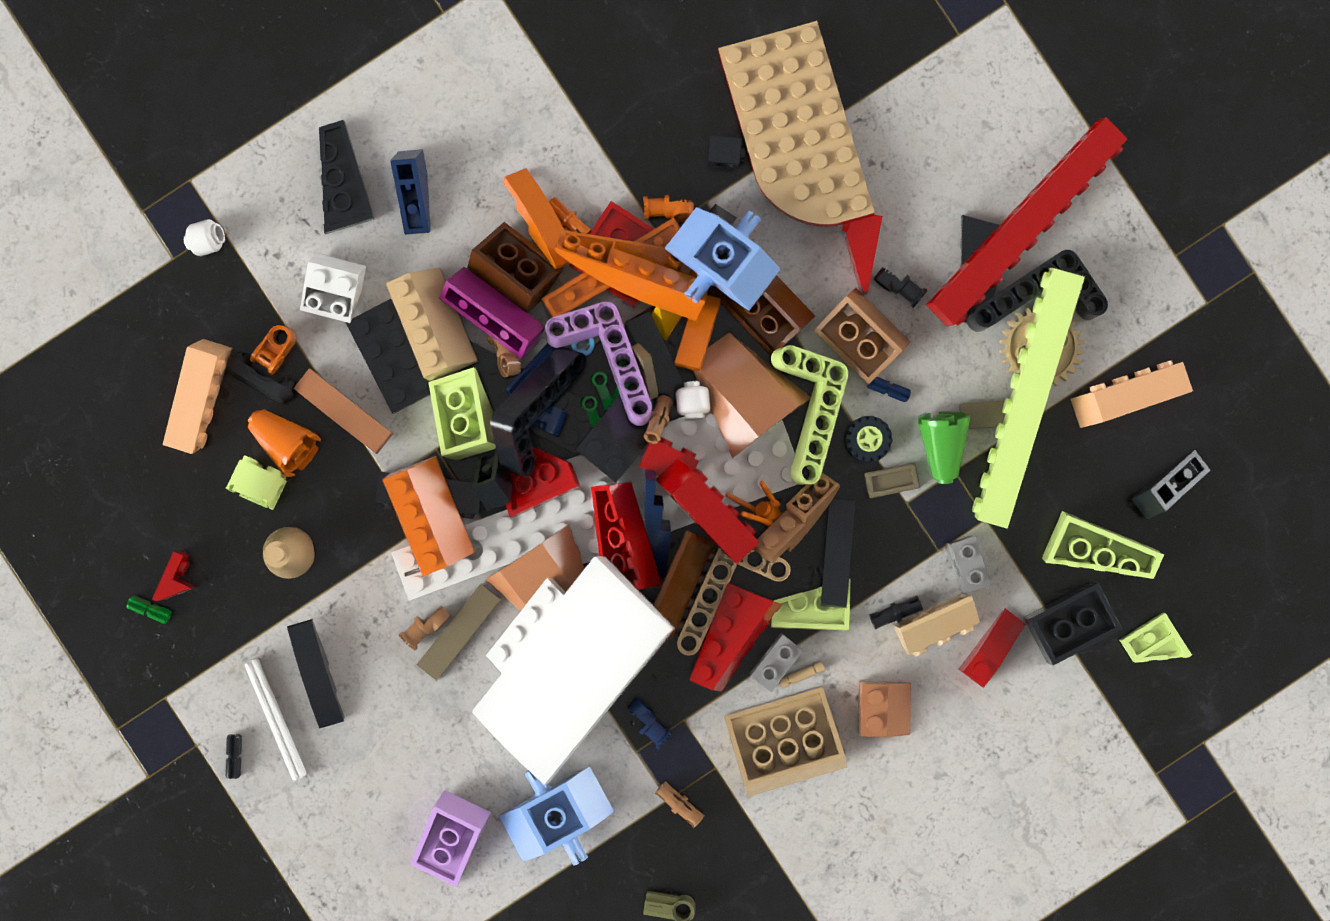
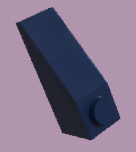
(412, 190)

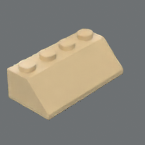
(431, 324)

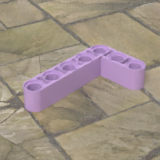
(614, 352)

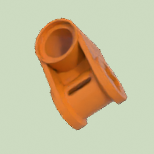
(273, 350)

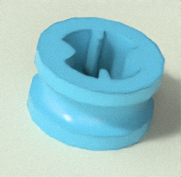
(587, 352)

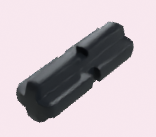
(233, 750)

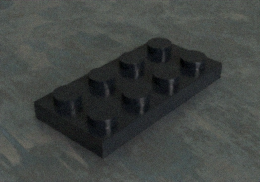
(389, 356)

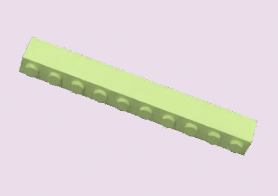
(1028, 398)

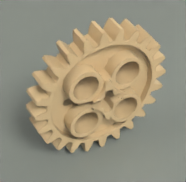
(1016, 340)

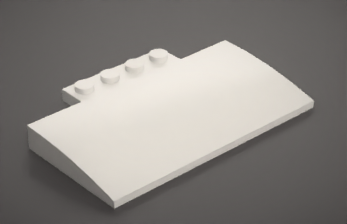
(568, 664)

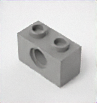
(968, 564)
(776, 662)

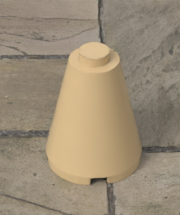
(288, 552)

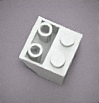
(332, 287)

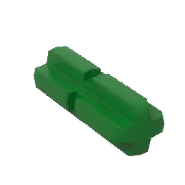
(153, 611)

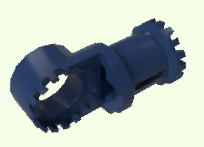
(651, 727)

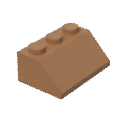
(862, 336)

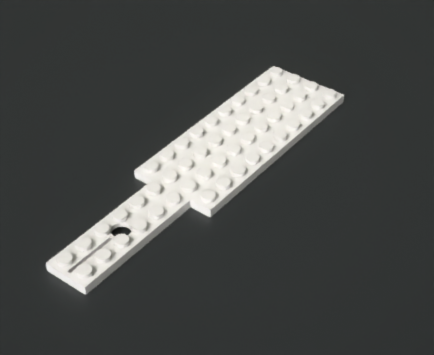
(509, 537)

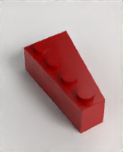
(708, 510)
(623, 534)
(731, 635)

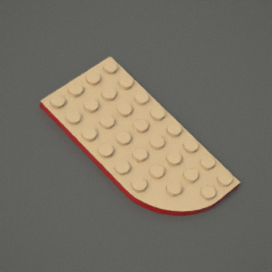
(796, 127)

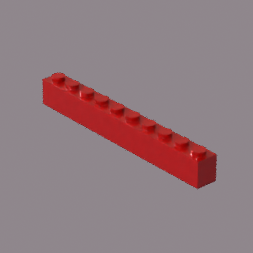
(1026, 222)

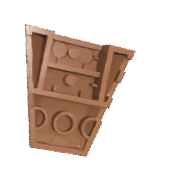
(745, 392)
(554, 558)

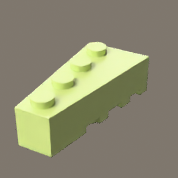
(1096, 548)

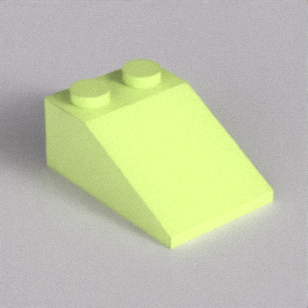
(462, 415)

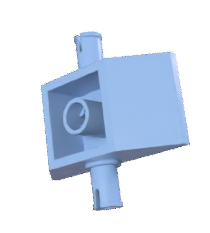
(747, 266)
(581, 808)

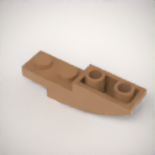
(798, 519)

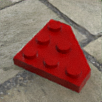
(549, 480)

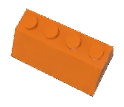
(428, 515)

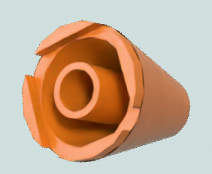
(283, 441)

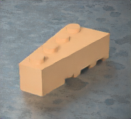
(1131, 394)
(196, 395)

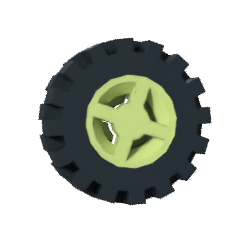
(877, 437)

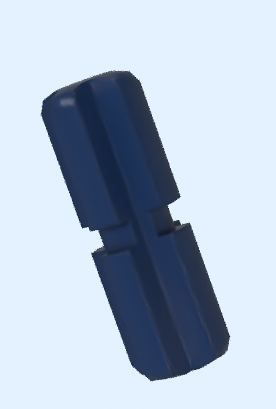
(893, 390)

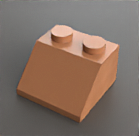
(884, 709)

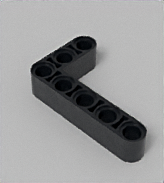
(1031, 281)
(527, 403)

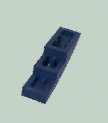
(656, 528)

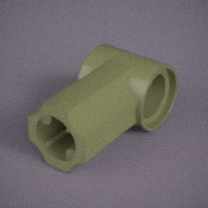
(666, 905)

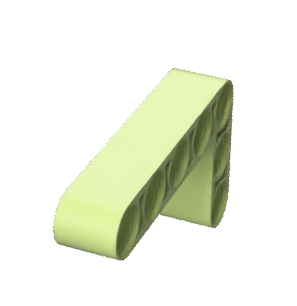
(816, 408)

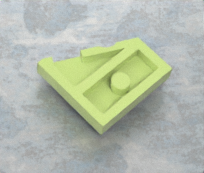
(1155, 641)

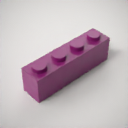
(492, 312)

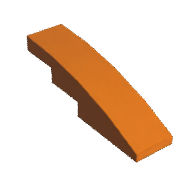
(538, 214)

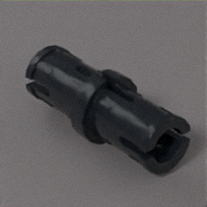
(896, 612)

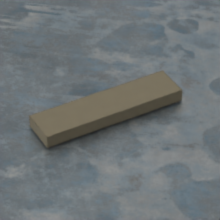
(458, 632)

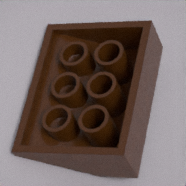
(682, 577)

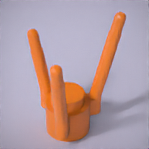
(765, 511)

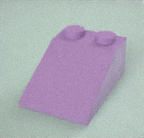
(450, 837)

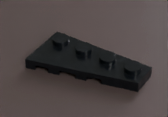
(344, 191)
(973, 234)

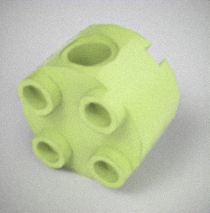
(257, 483)

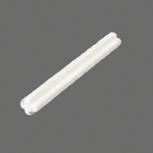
(275, 719)

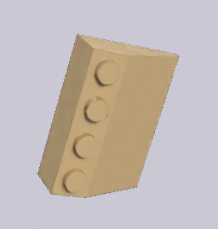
(785, 741)

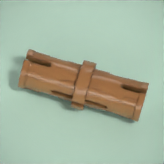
(659, 419)
(679, 804)

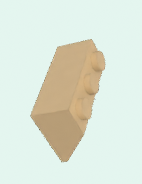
(937, 624)

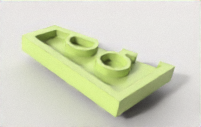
(806, 612)

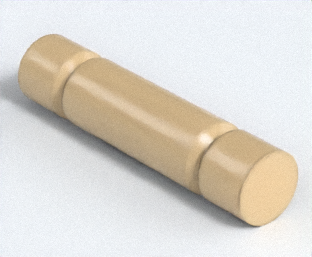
(802, 674)

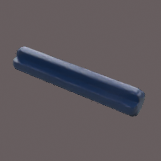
(542, 355)

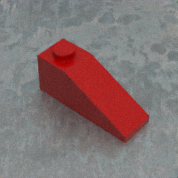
(861, 244)
(992, 648)

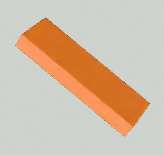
(697, 336)

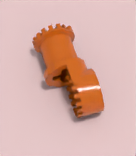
(662, 207)

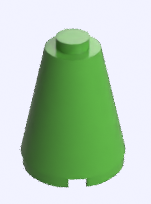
(944, 443)

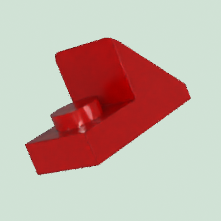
(170, 584)

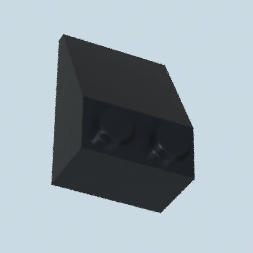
(614, 440)

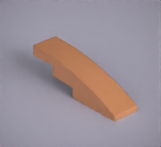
(343, 411)

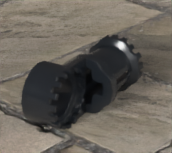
(905, 288)

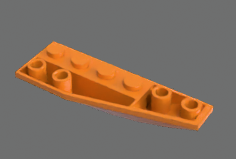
(634, 269)

